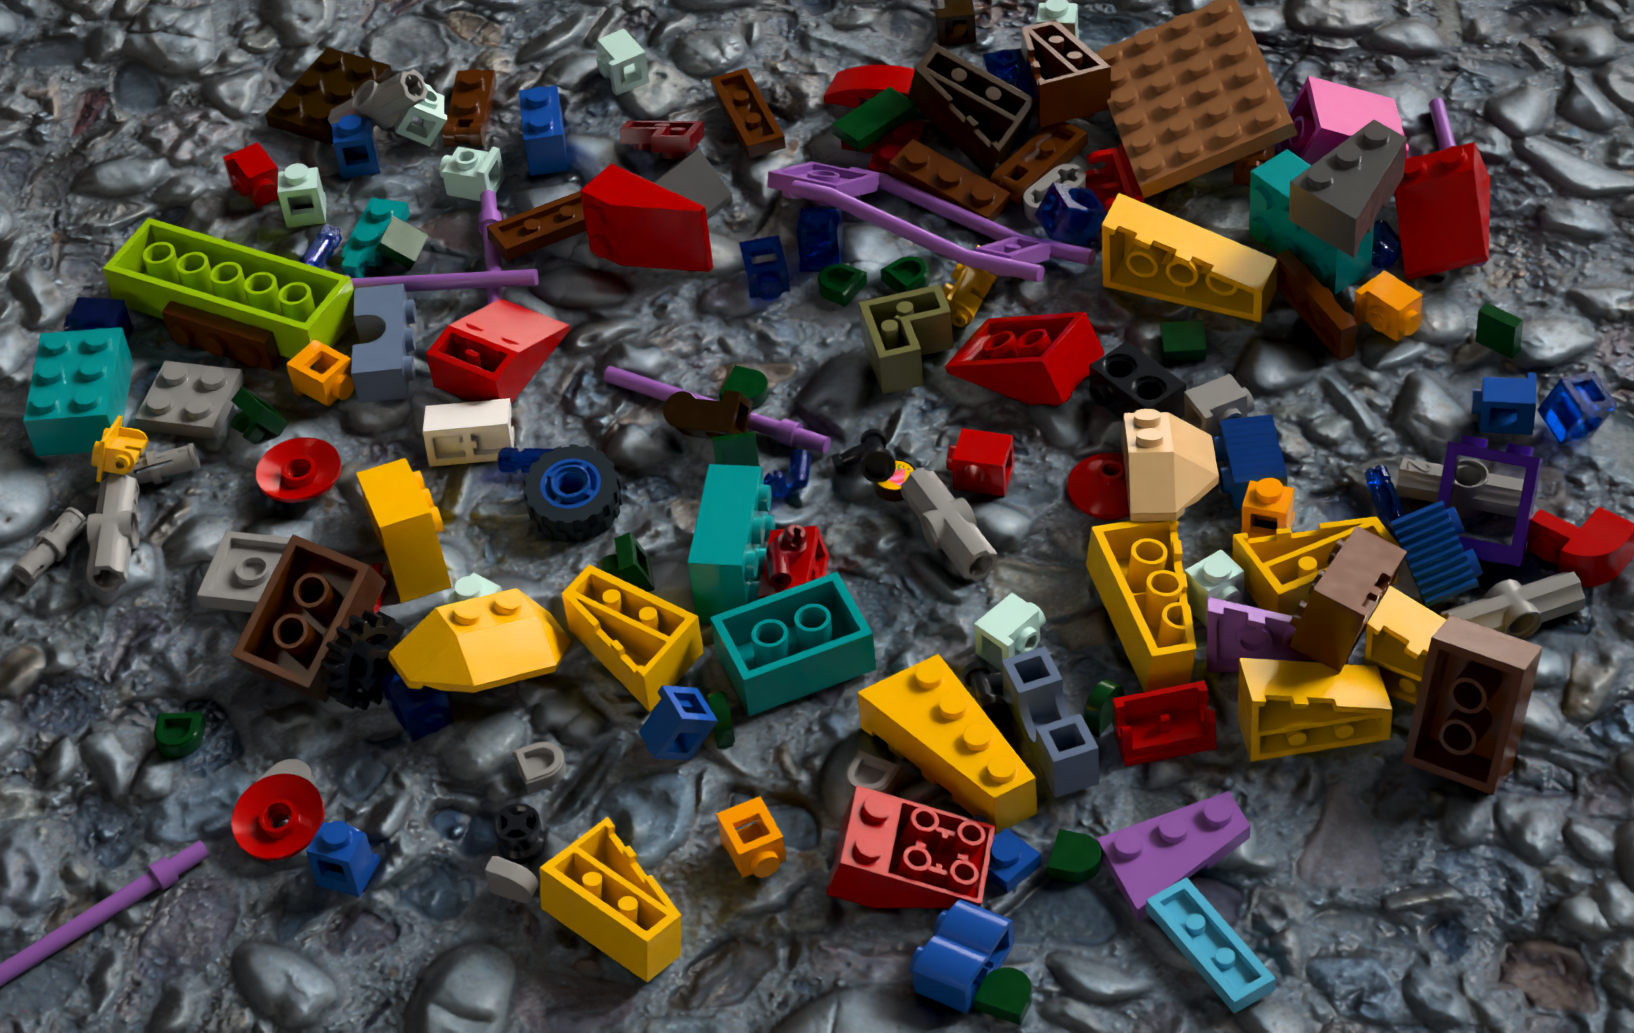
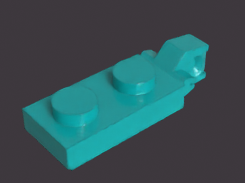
(360, 247)

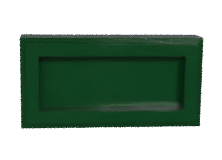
(874, 119)

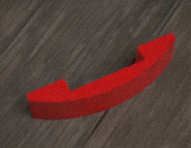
(856, 84)

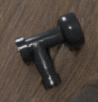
(875, 460)
(983, 685)

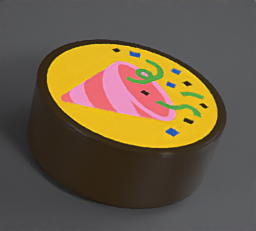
(891, 489)

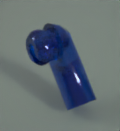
(1388, 245)
(794, 480)

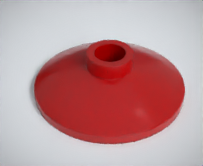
(298, 469)
(1099, 486)
(269, 803)

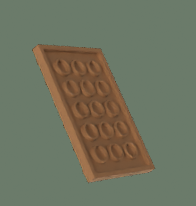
(1193, 96)

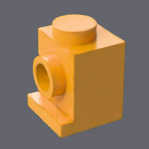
(1388, 306)
(328, 380)
(1268, 502)
(757, 847)

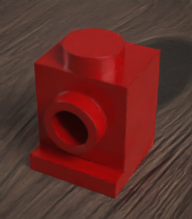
(253, 174)

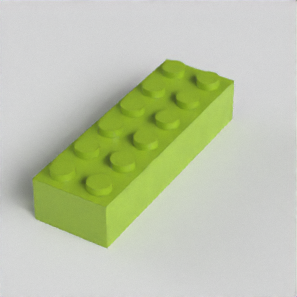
(231, 281)

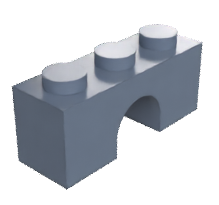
(382, 358)
(1056, 739)

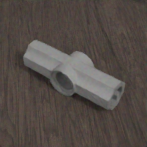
(385, 100)
(1473, 488)
(949, 524)
(113, 532)
(1522, 609)

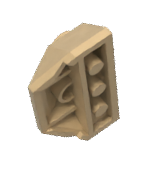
(1165, 464)

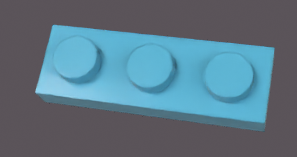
(1210, 945)

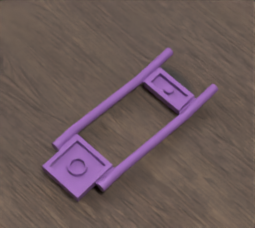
(842, 188)

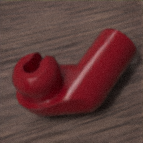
(783, 553)

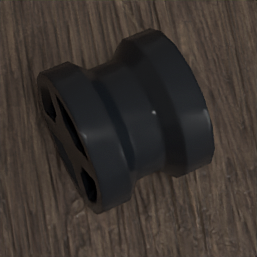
(525, 824)

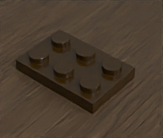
(323, 86)

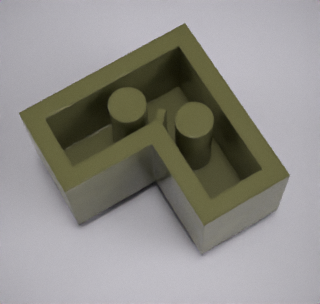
(902, 329)

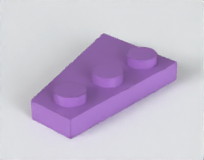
(1247, 632)
(1172, 847)

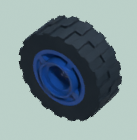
(579, 472)

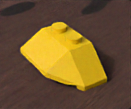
(481, 644)

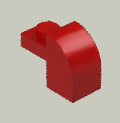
(1593, 551)

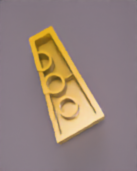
(1183, 263)
(1146, 597)
(950, 738)

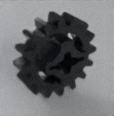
(361, 659)

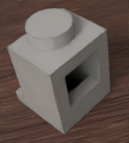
(1215, 402)

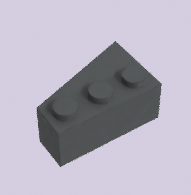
(1349, 186)

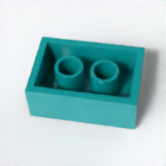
(1271, 226)
(77, 389)
(729, 539)
(793, 643)

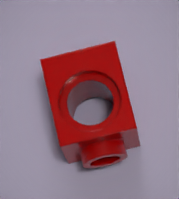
(981, 462)

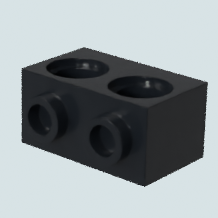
(1133, 381)

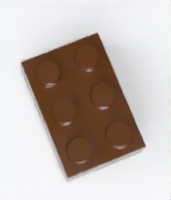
(299, 613)
(1472, 704)

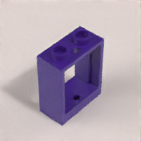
(1513, 455)

